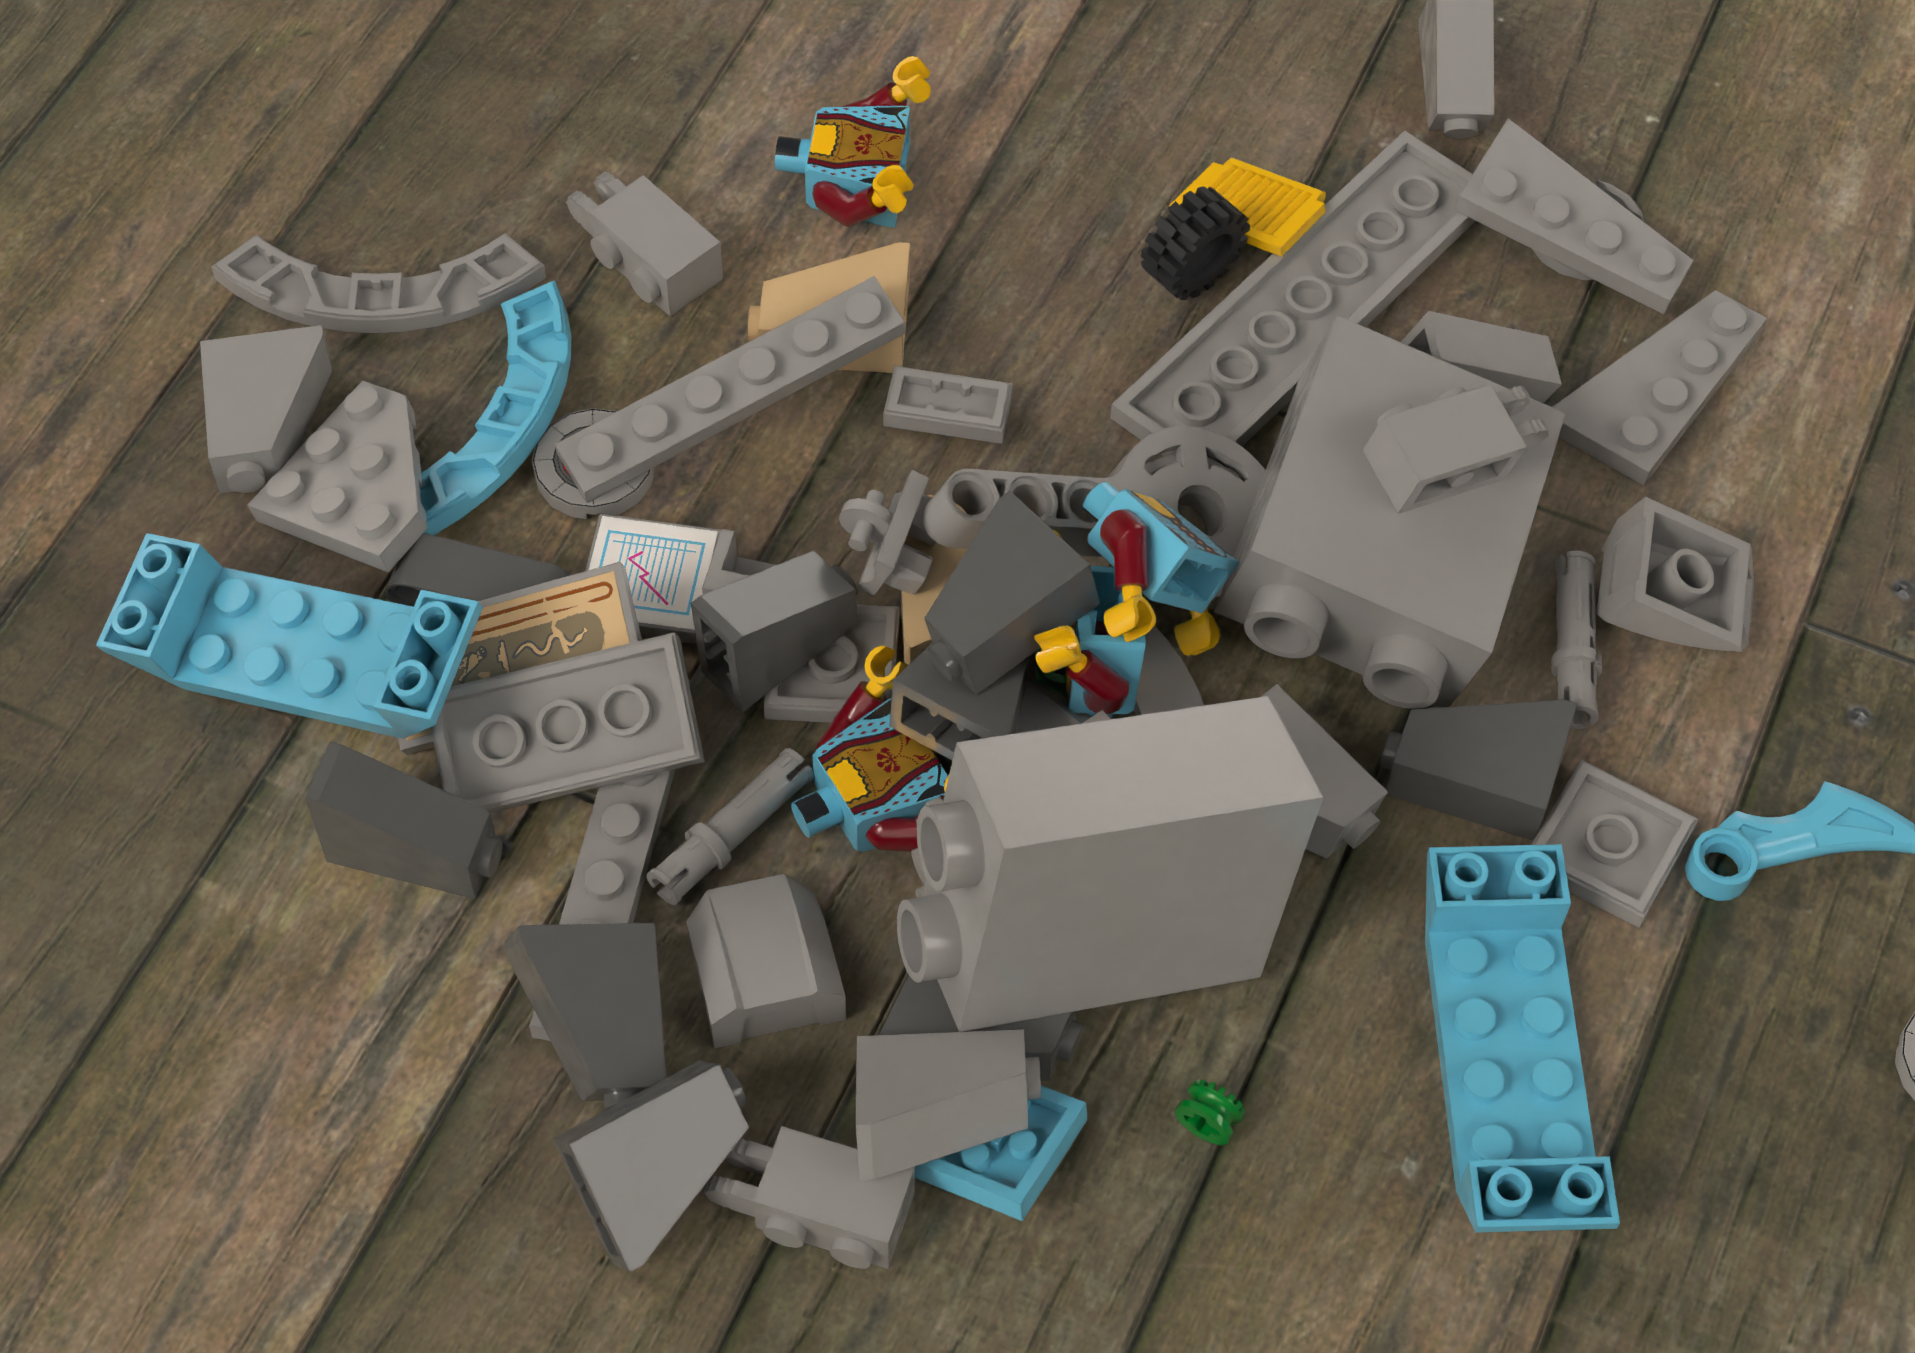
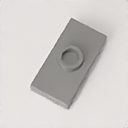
(948, 404)

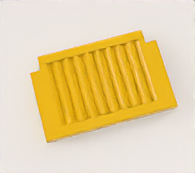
(1275, 205)

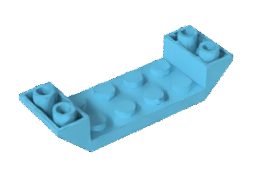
(288, 641)
(1511, 1041)

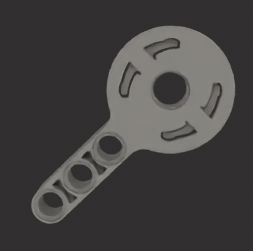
(1203, 473)

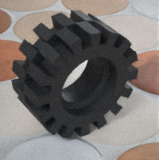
(1195, 243)

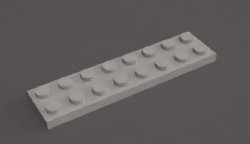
(1351, 264)

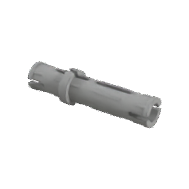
(1576, 657)
(710, 843)

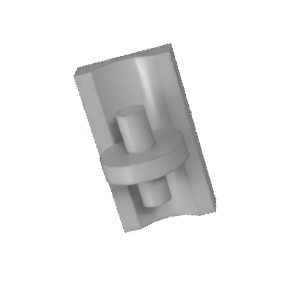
(888, 527)

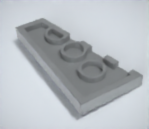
(1562, 214)
(1655, 392)

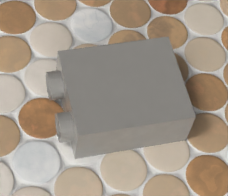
(1347, 576)
(1108, 861)

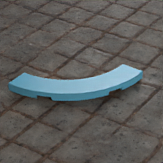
(516, 414)

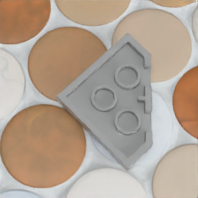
(353, 482)

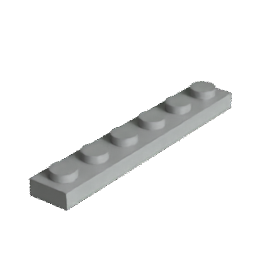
(730, 389)
(614, 856)

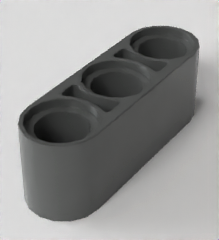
(463, 571)

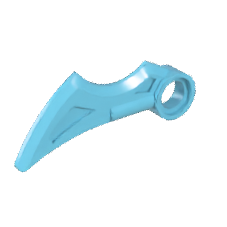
(1830, 824)

